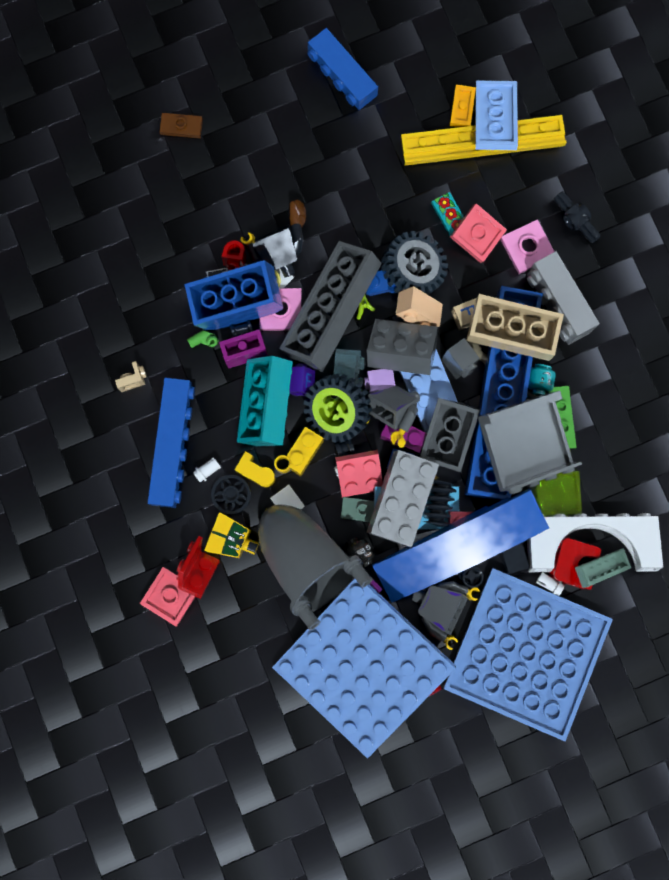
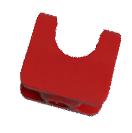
(567, 558)

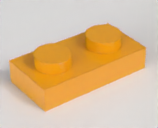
(462, 106)

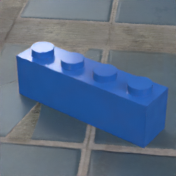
(342, 69)

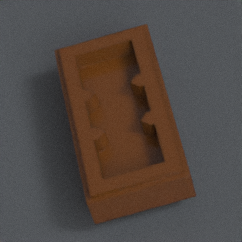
(181, 125)

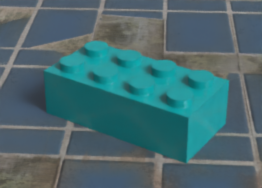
(264, 401)

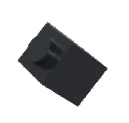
(514, 559)

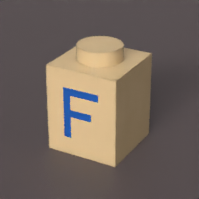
(463, 313)

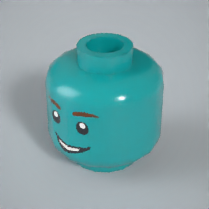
(541, 379)

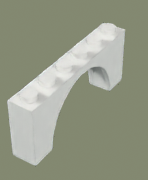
(637, 533)

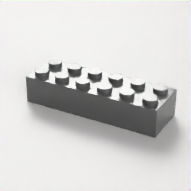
(330, 305)

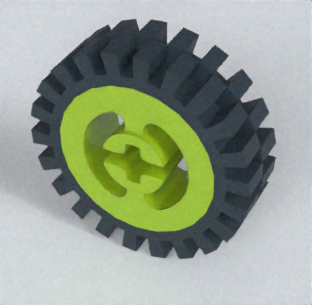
(351, 409)

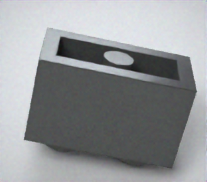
(460, 359)

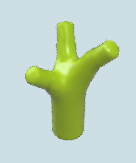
(364, 304)

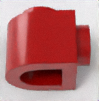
(233, 255)

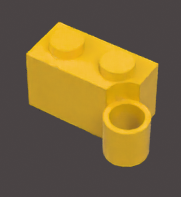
(301, 452)

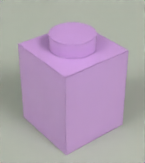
(379, 380)

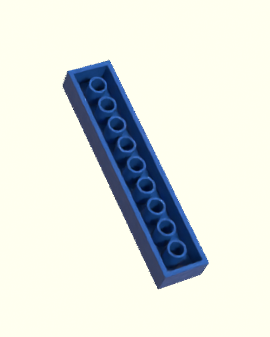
(503, 385)

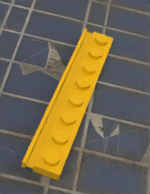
(460, 141)

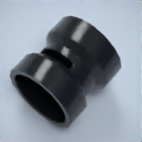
(472, 578)

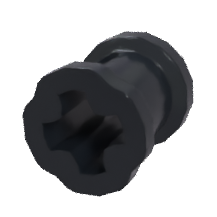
(241, 329)

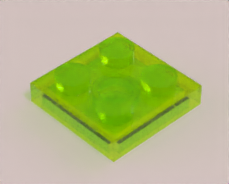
(560, 494)

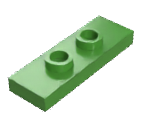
(565, 412)

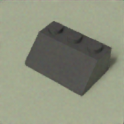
(450, 434)

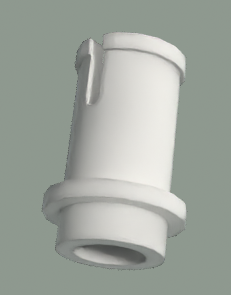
(206, 470)
(550, 584)

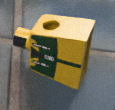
(230, 538)

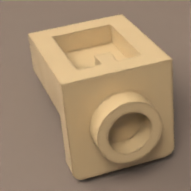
(129, 381)

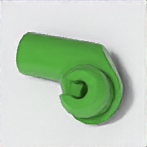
(203, 337)

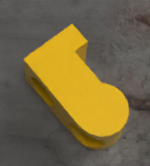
(259, 475)

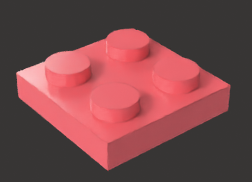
(478, 233)
(359, 473)
(166, 599)

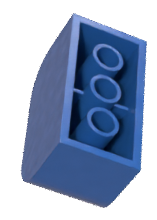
(234, 296)

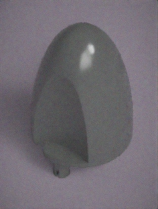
(306, 561)

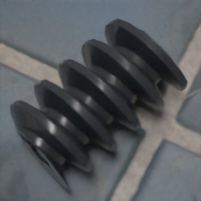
(439, 503)

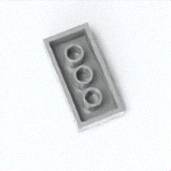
(562, 296)
(402, 498)

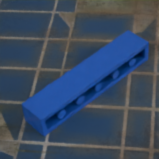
(170, 443)

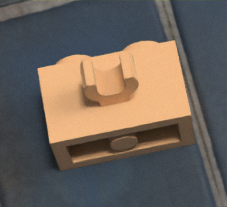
(418, 307)

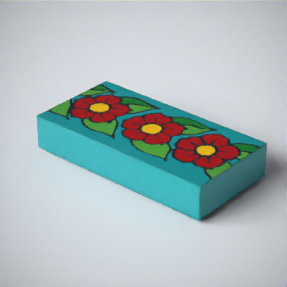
(448, 212)

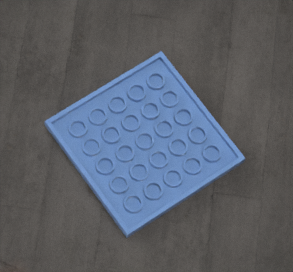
(528, 654)
(364, 667)

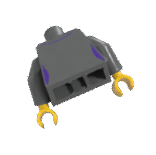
(396, 409)
(442, 608)

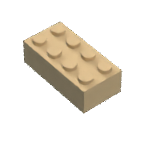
(515, 327)

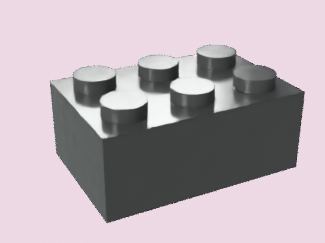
(402, 346)

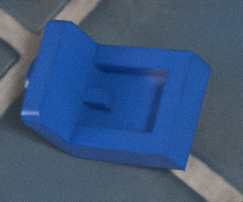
(380, 285)

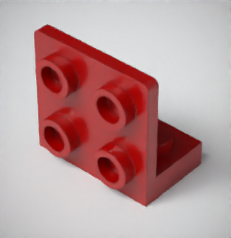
(196, 570)

